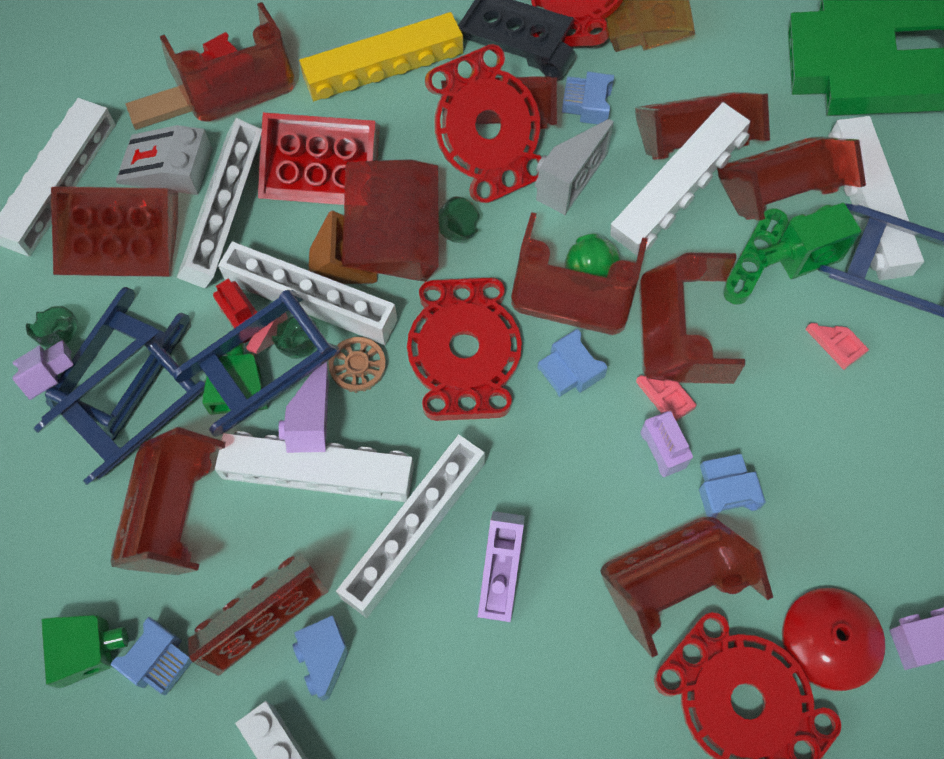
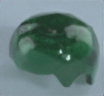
(458, 220)
(53, 326)
(292, 339)

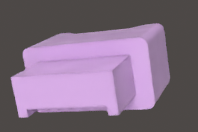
(40, 368)
(666, 443)

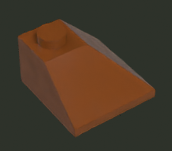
(326, 254)

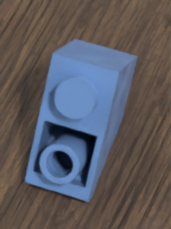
(324, 655)

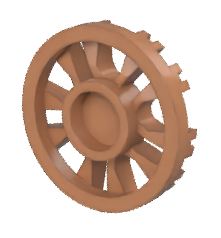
(358, 364)

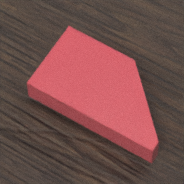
(262, 338)
(838, 343)
(667, 396)

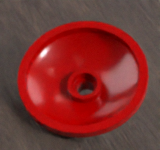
(812, 639)

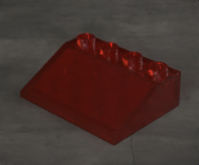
(391, 218)
(113, 231)
(255, 616)

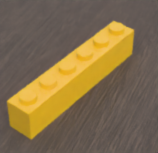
(381, 56)

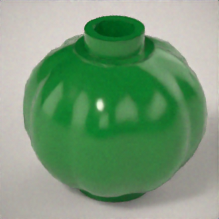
(592, 255)

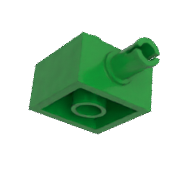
(813, 241)

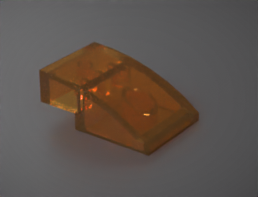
(650, 23)

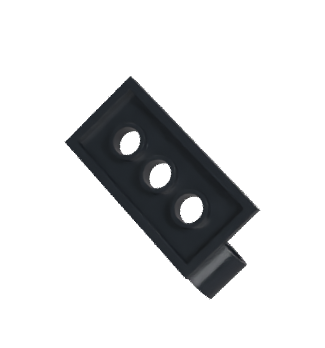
(541, 52)

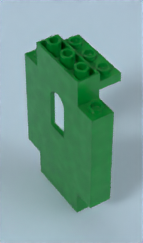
(855, 61)

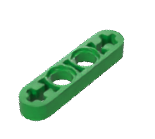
(750, 254)

